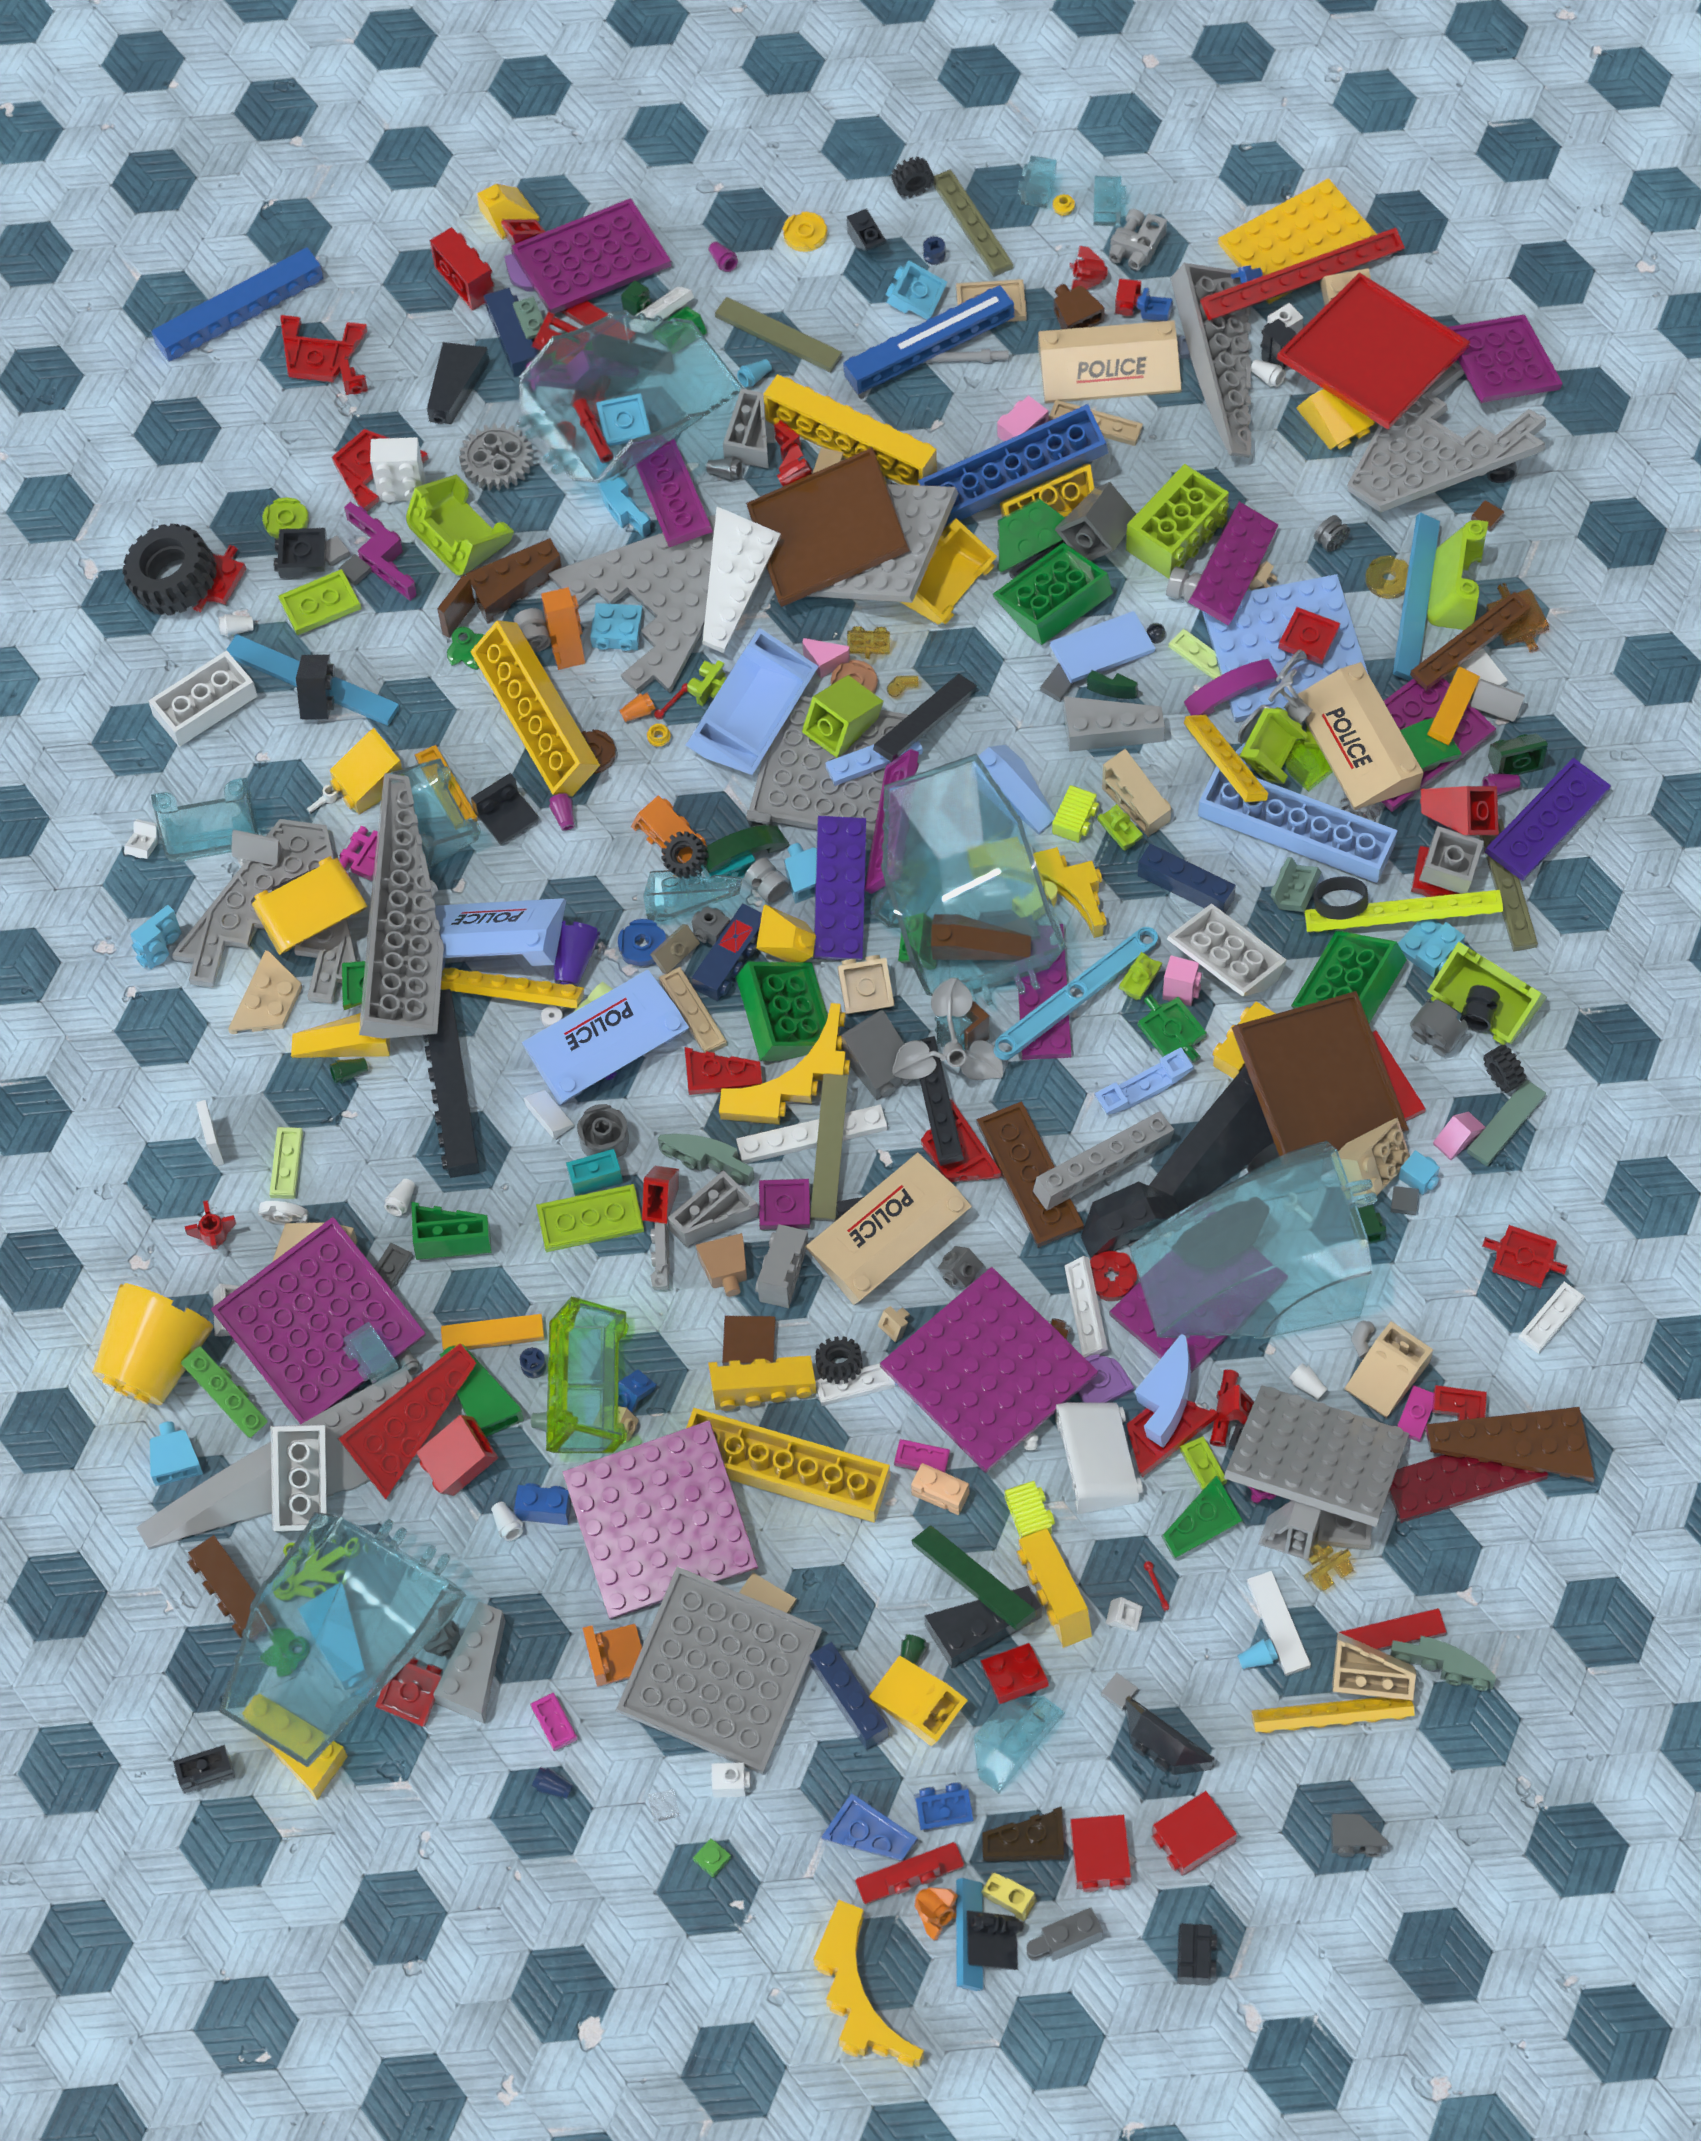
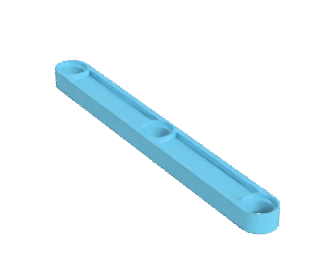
(1063, 1003)

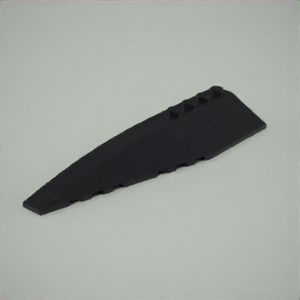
(1217, 1146)

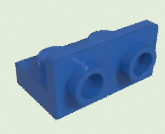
(943, 1806)

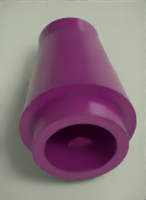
(724, 257)
(1504, 782)
(563, 811)

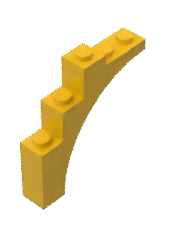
(1076, 884)
(764, 1101)
(846, 1996)

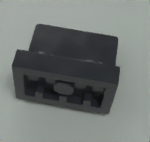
(503, 809)

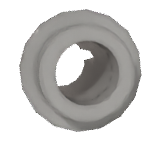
(408, 1361)

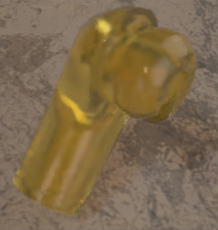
(900, 683)

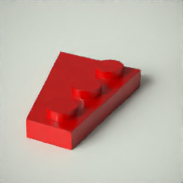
(712, 1072)

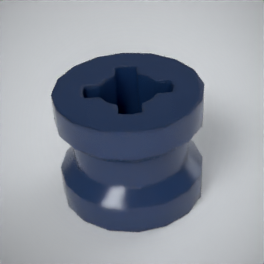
(936, 255)
(531, 1357)

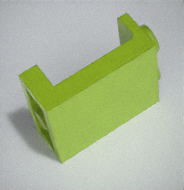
(1271, 744)

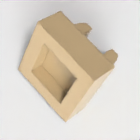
(1262, 575)
(894, 1322)

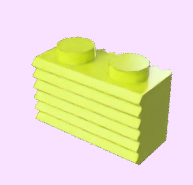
(1074, 814)
(1027, 1509)

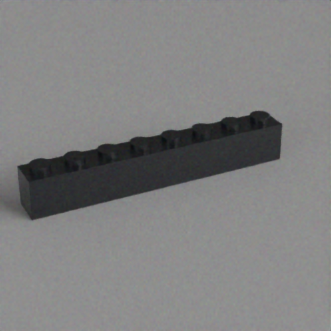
(451, 1093)

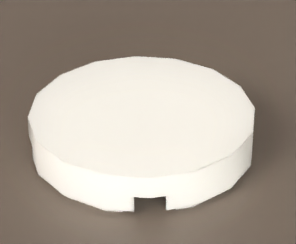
(282, 1212)

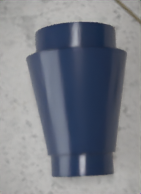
(551, 1783)

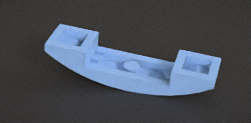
(1146, 1084)

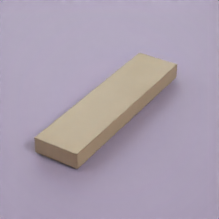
(1110, 426)
(692, 1010)

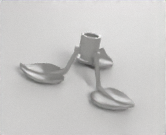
(1295, 706)
(978, 1063)

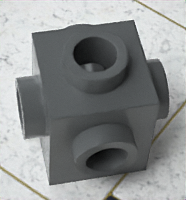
(709, 924)
(959, 1267)
(444, 1641)

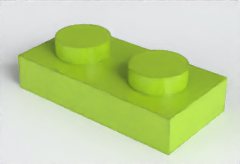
(1202, 1462)

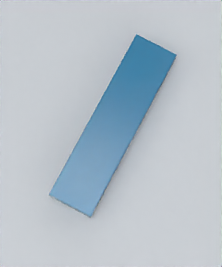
(968, 1899)

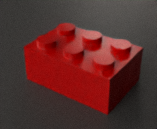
(462, 267)

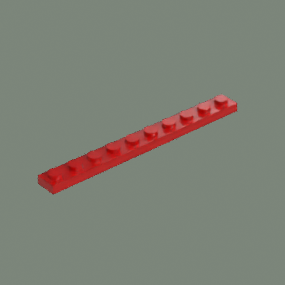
(1301, 274)

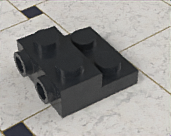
(300, 551)

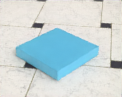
(623, 419)

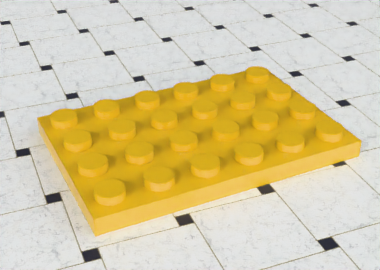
(1296, 231)

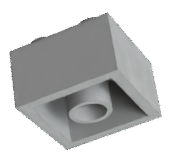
(1451, 860)

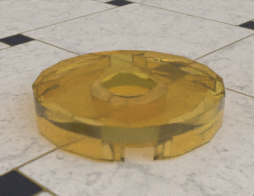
(1387, 588)

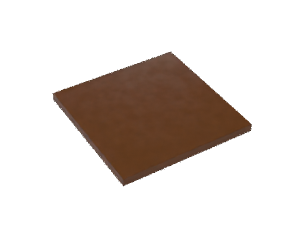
(829, 526)
(1318, 1074)

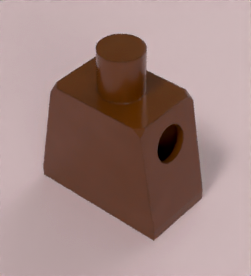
(1077, 308)

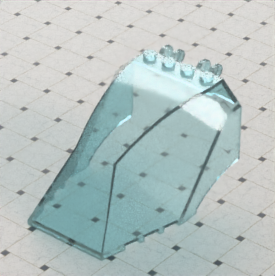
(613, 359)
(966, 853)
(333, 1632)

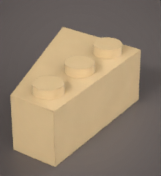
(1135, 793)
(1370, 1672)

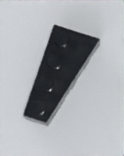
(973, 1627)

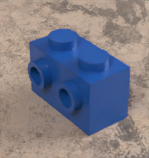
(543, 1504)

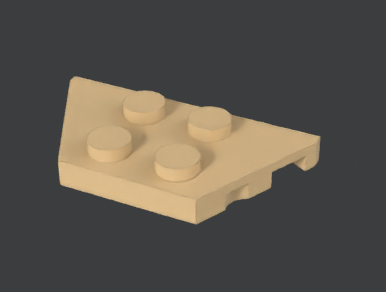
(267, 998)

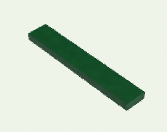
(974, 1578)

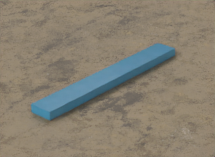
(1416, 595)
(286, 669)

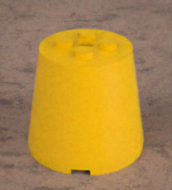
(147, 1343)

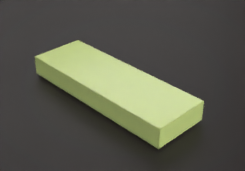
(1196, 653)
(286, 1163)

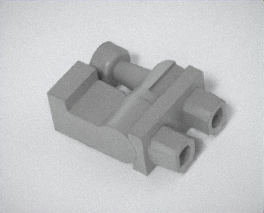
(1137, 246)

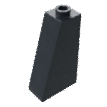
(454, 379)

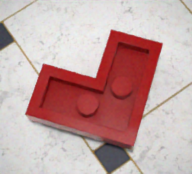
(1459, 1402)

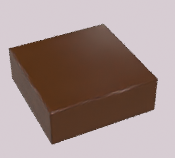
(1488, 513)

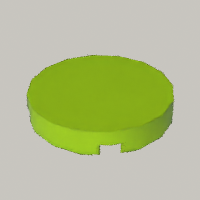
(284, 514)

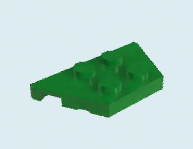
(1026, 533)

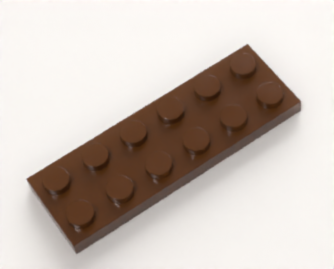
(1022, 1159)

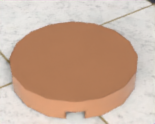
(859, 671)

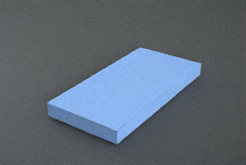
(1102, 646)

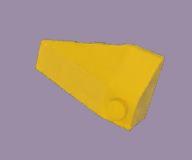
(338, 1039)

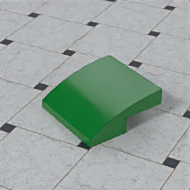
(1426, 749)

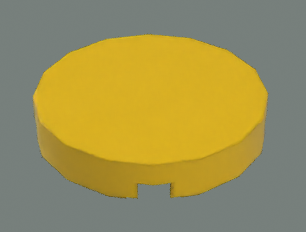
(805, 231)

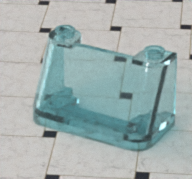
(438, 816)
(205, 826)

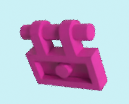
(364, 861)

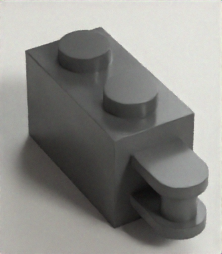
(1066, 1936)

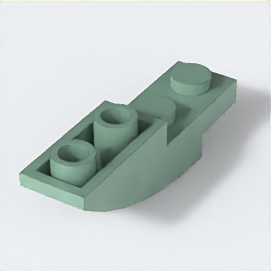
(698, 1151)
(1456, 1664)

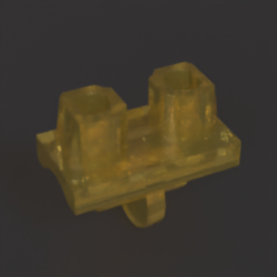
(868, 641)
(1338, 1561)

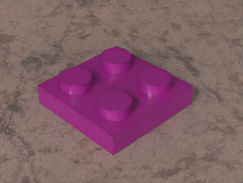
(784, 1203)

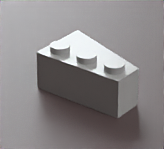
(747, 430)

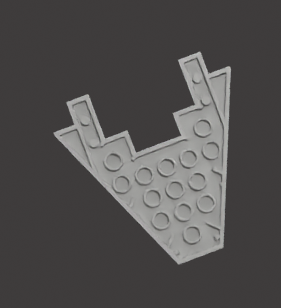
(1424, 456)
(667, 583)
(233, 919)

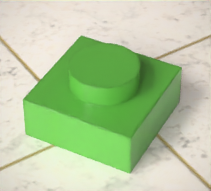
(712, 1857)

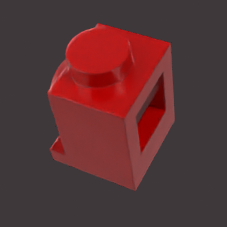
(1127, 296)

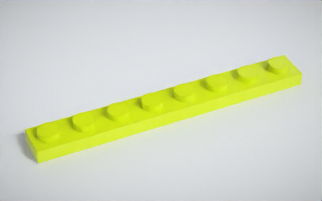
(1412, 910)

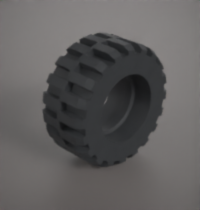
(157, 550)

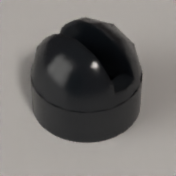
(1157, 634)

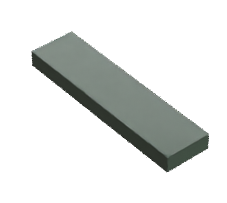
(1506, 1122)

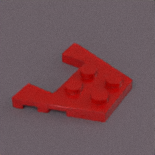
(317, 357)
(355, 467)

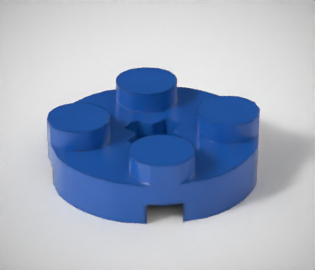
(632, 934)

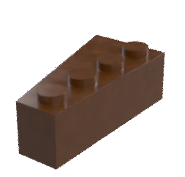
(513, 577)
(223, 1580)

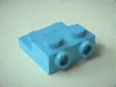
(915, 290)
(616, 626)
(154, 935)
(1430, 944)

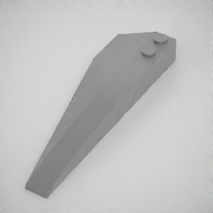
(1218, 352)

